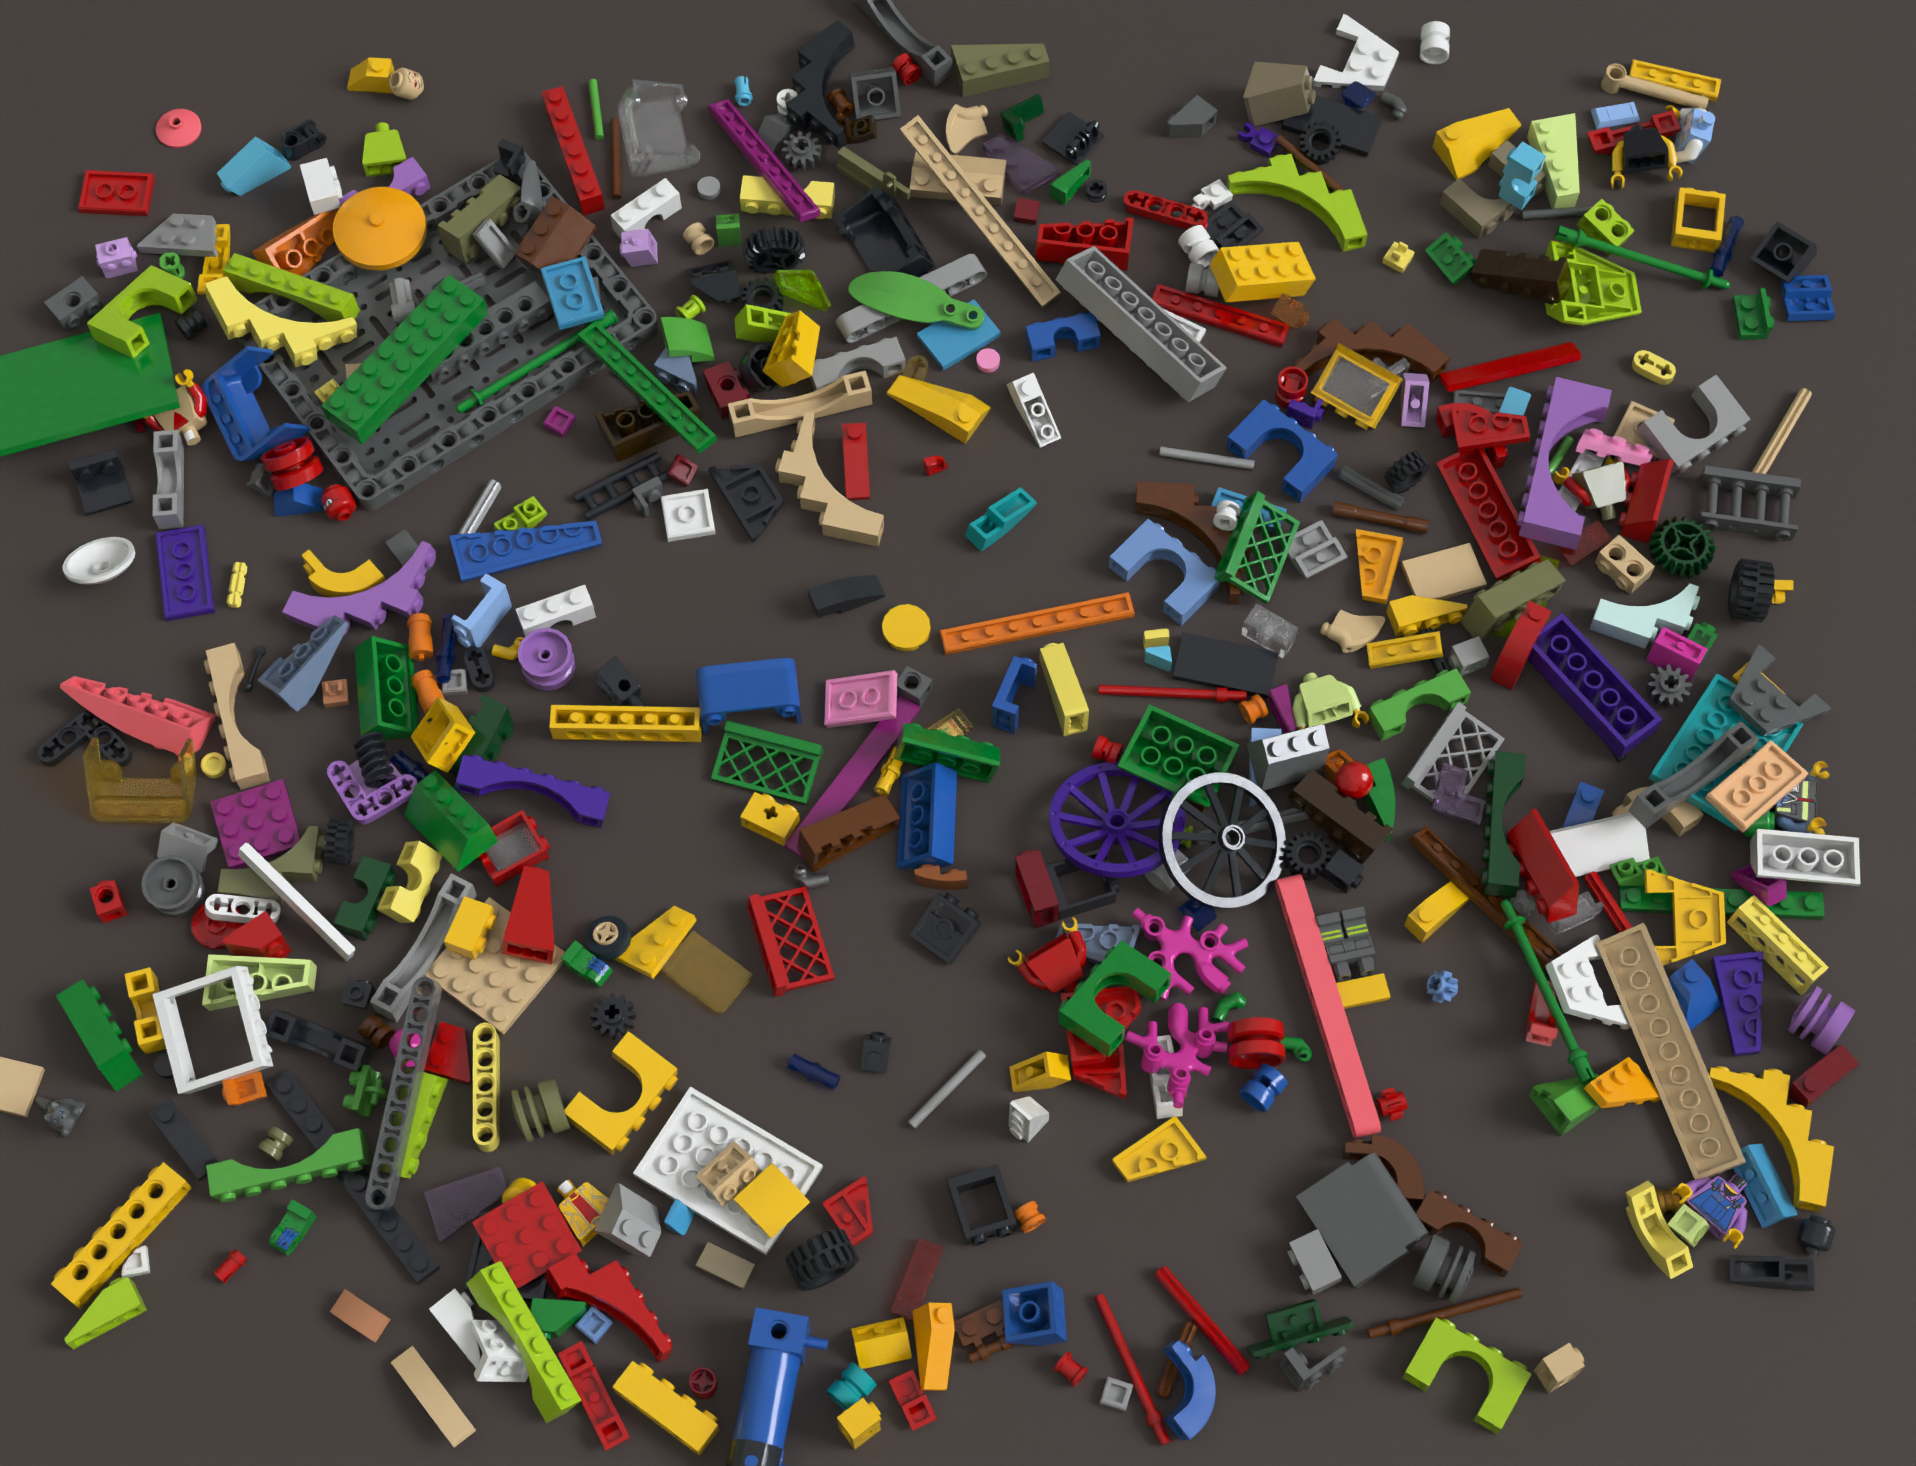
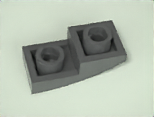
(403, 547)

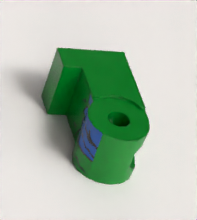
(586, 965)
(292, 1228)

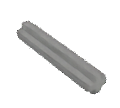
(481, 507)

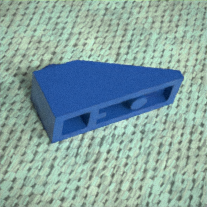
(1583, 805)

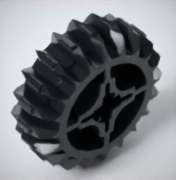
(773, 250)

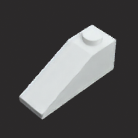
(456, 1318)

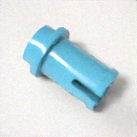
(743, 95)

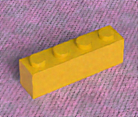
(667, 1408)

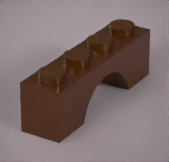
(1496, 1247)

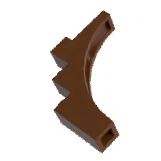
(1375, 343)
(1180, 505)

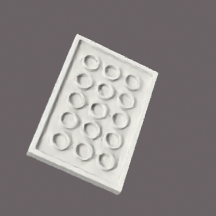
(697, 1135)

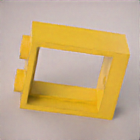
(1697, 238)
(443, 737)

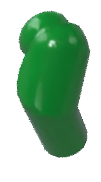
(1227, 1002)

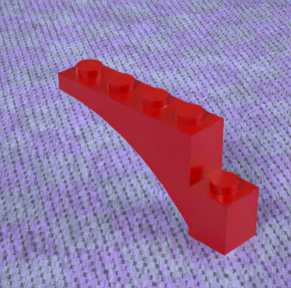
(612, 1293)

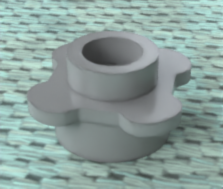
(1523, 903)

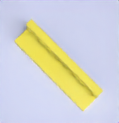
(1778, 941)

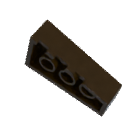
(1523, 275)
(638, 427)
(1339, 816)

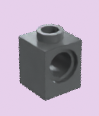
(916, 695)

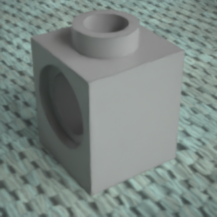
(1468, 656)

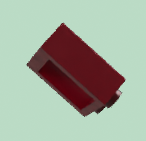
(1036, 888)

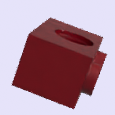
(722, 377)

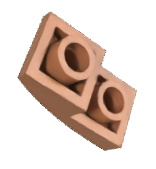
(360, 1315)

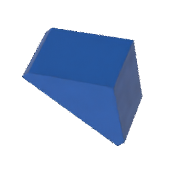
(298, 500)

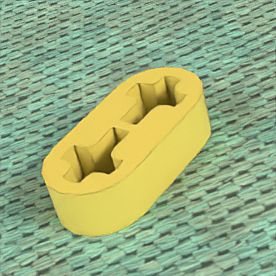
(1653, 367)

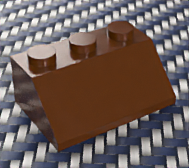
(555, 236)

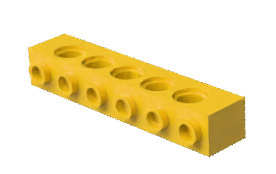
(625, 723)
(119, 1250)

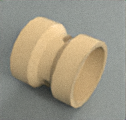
(697, 236)

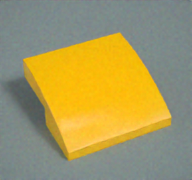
(771, 1200)

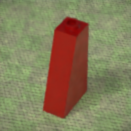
(530, 922)

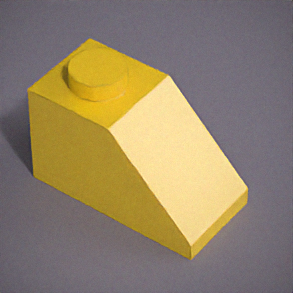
(371, 75)
(1040, 1072)

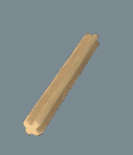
(1783, 431)

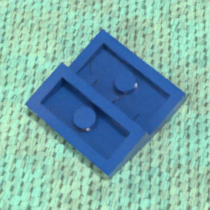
(1808, 298)

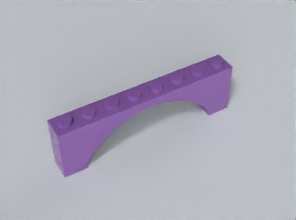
(1546, 512)

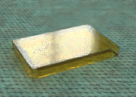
(706, 972)

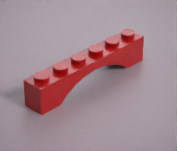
(573, 150)

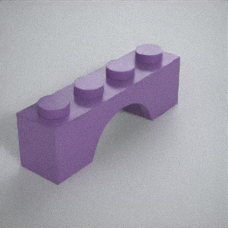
(407, 177)

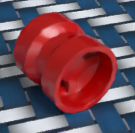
(908, 71)
(1107, 750)

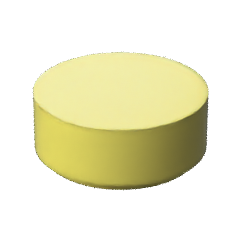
(213, 765)

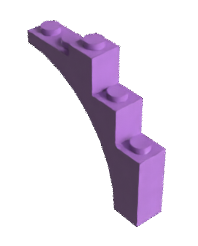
(370, 606)

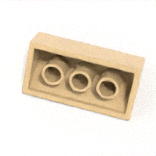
(985, 174)

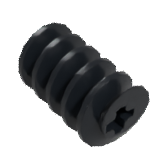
(373, 760)

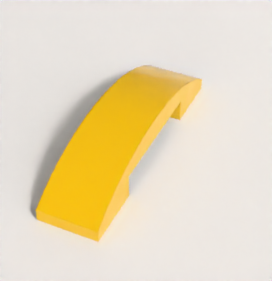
(214, 266)

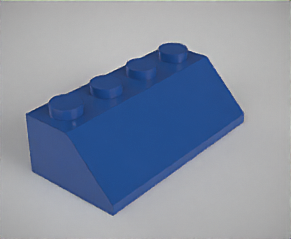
(927, 817)

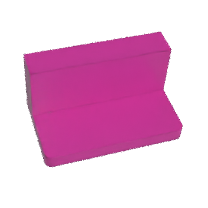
(1676, 651)

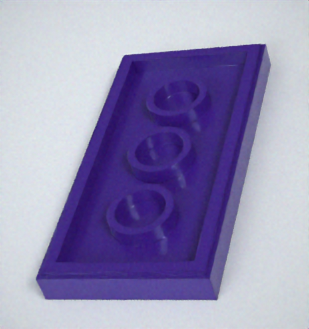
(184, 572)

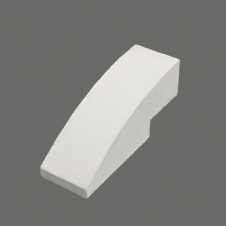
(1162, 1100)

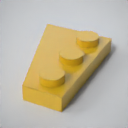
(1158, 1152)

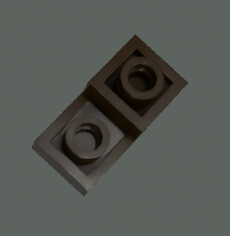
(858, 130)

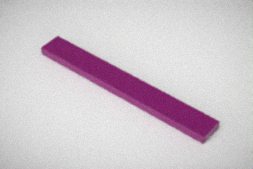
(764, 161)
(858, 768)

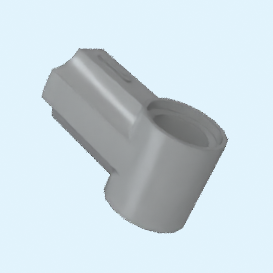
(402, 300)

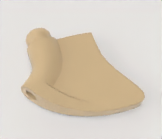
(964, 126)
(1353, 631)

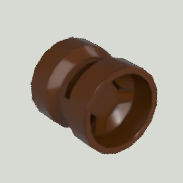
(376, 1031)

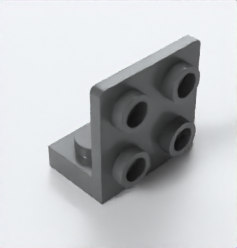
(1296, 1369)

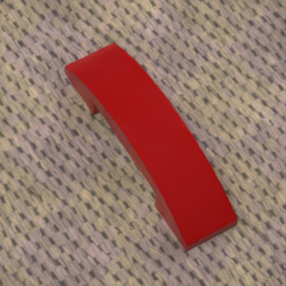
(1604, 141)
(594, 1396)

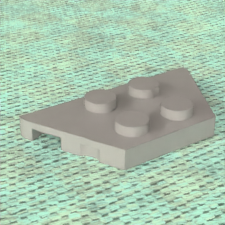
(183, 235)

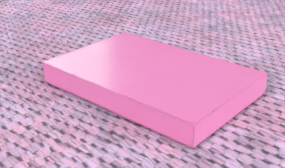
(860, 699)

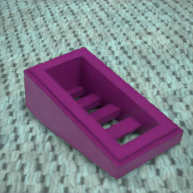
(1281, 707)
(1765, 889)

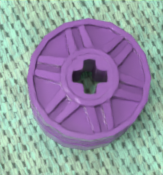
(1821, 1020)

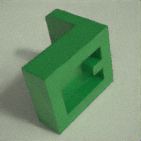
(1703, 635)

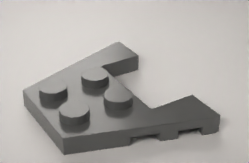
(1765, 704)

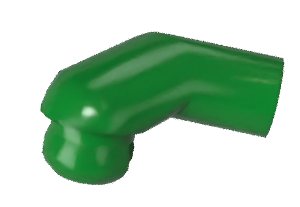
(1298, 1048)

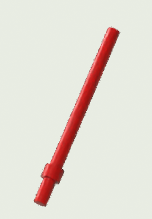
(1219, 695)
(1153, 1417)

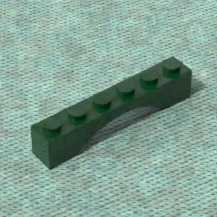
(1502, 868)

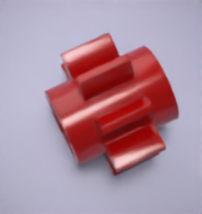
(1391, 1104)

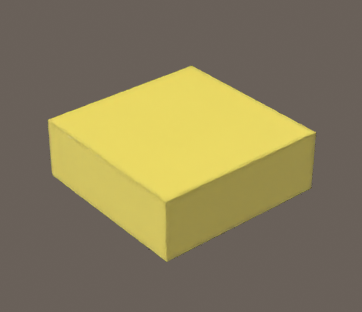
(1156, 638)

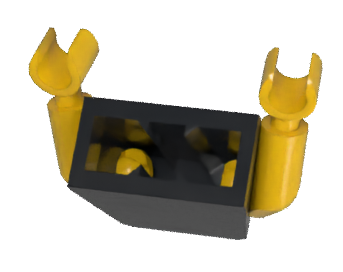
(1643, 151)

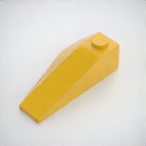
(1471, 141)
(946, 408)

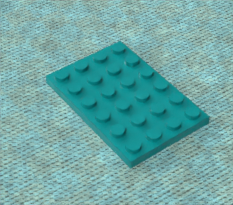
(1703, 728)

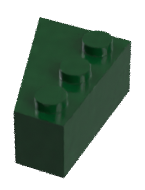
(491, 728)

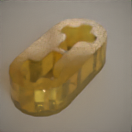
(913, 362)

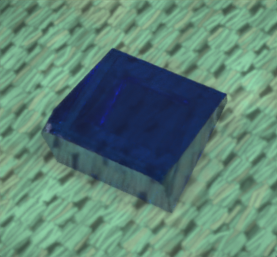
(1357, 95)
(1201, 914)

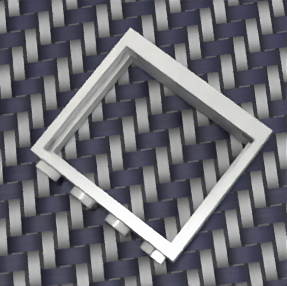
(175, 1038)

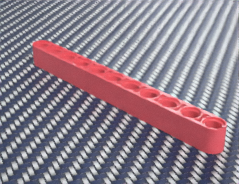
(1327, 1007)

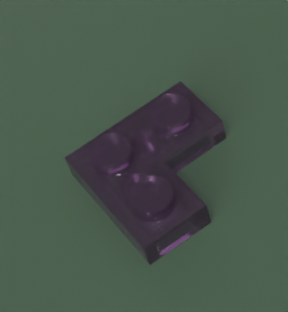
(1451, 800)

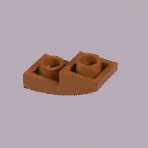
(930, 877)

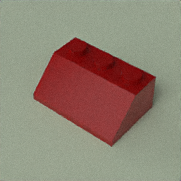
(1645, 500)

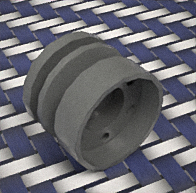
(1444, 1269)

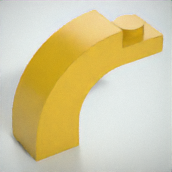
(335, 584)

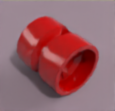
(1291, 384)

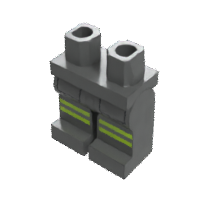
(1347, 942)

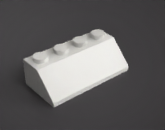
(1805, 857)

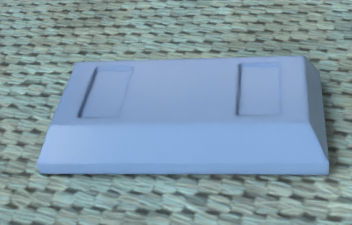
(1615, 115)

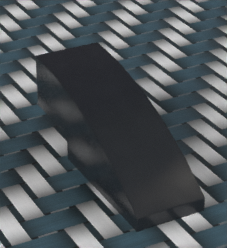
(845, 594)
(1773, 1272)

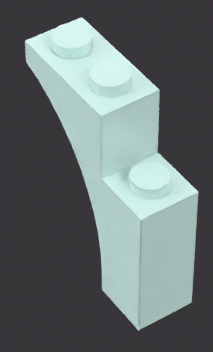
(1641, 623)

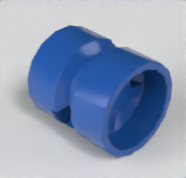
(1261, 1091)

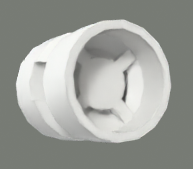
(1435, 42)
(1197, 245)

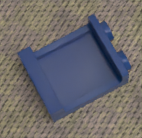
(1005, 713)

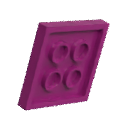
(259, 818)

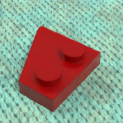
(449, 1054)
(851, 1211)

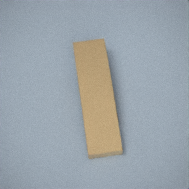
(433, 1396)

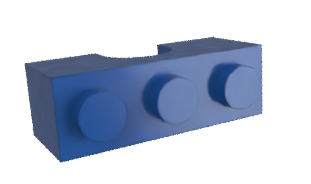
(1080, 329)

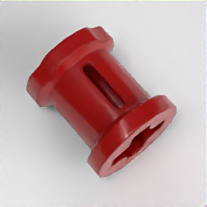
(1070, 1369)

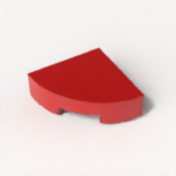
(933, 465)

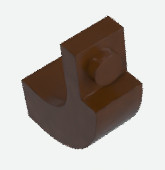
(1396, 1160)

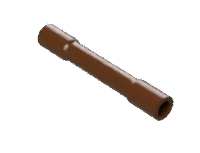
(1353, 512)

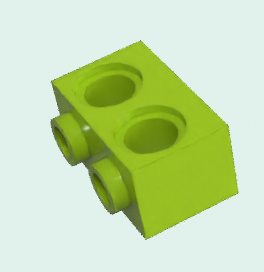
(1603, 229)

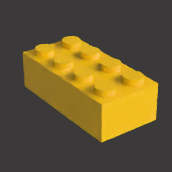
(1262, 271)

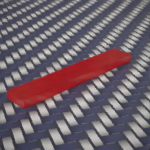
(1221, 315)
(1509, 367)

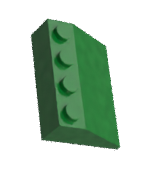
(1176, 751)

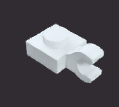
(1213, 195)

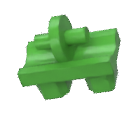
(367, 1091)

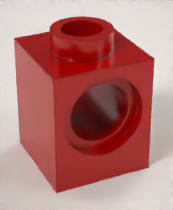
(113, 909)

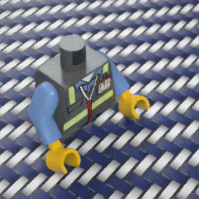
(1799, 807)

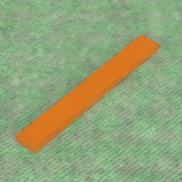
(1037, 623)

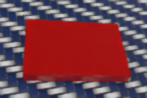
(116, 193)

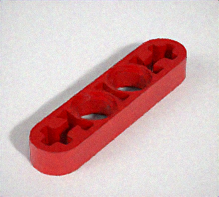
(1167, 207)

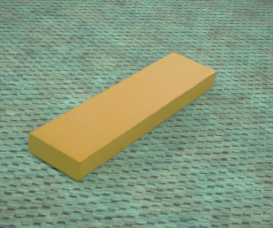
(1676, 79)

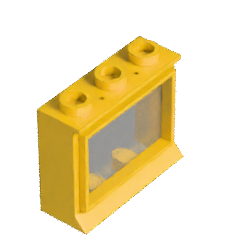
(1356, 387)

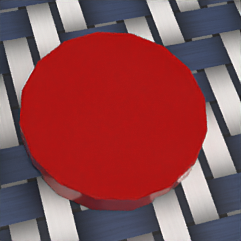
(209, 931)

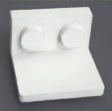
(500, 1355)

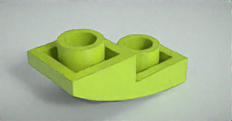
(525, 515)

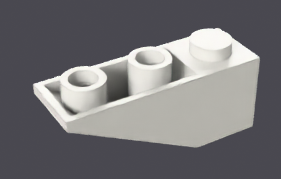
(1034, 409)
(1026, 1118)

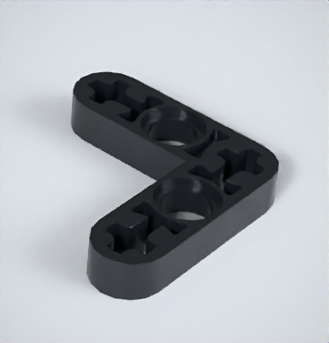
(83, 734)

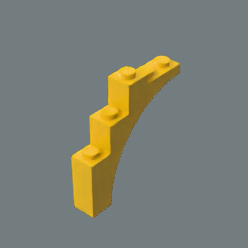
(1767, 1096)

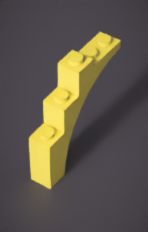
(271, 332)

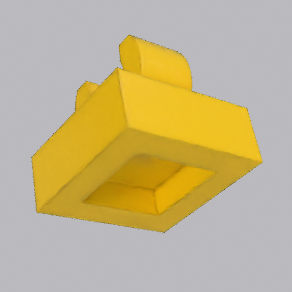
(1780, 588)

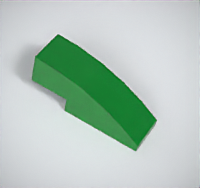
(1381, 796)

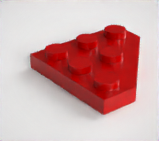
(1118, 1003)

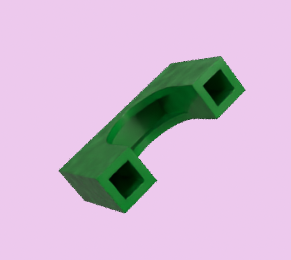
(1123, 967)

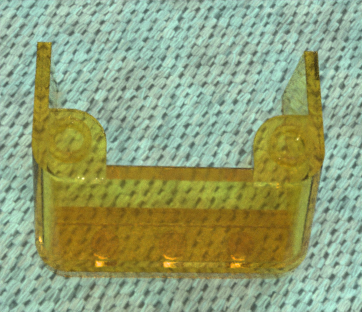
(139, 799)

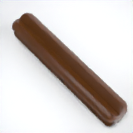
(1171, 1372)

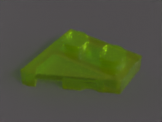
(802, 286)

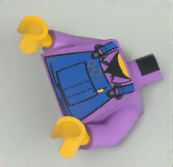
(1718, 1204)

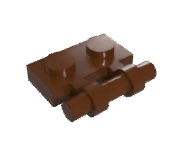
(980, 1325)

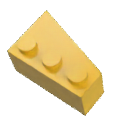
(793, 350)

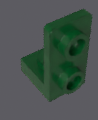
(1015, 116)

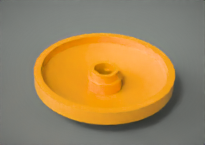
(379, 228)

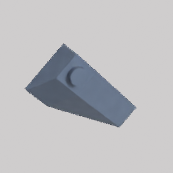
(299, 674)

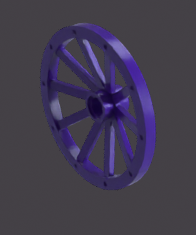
(1107, 823)

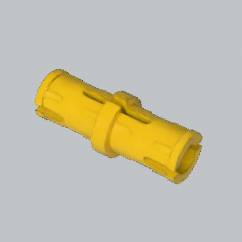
(890, 772)

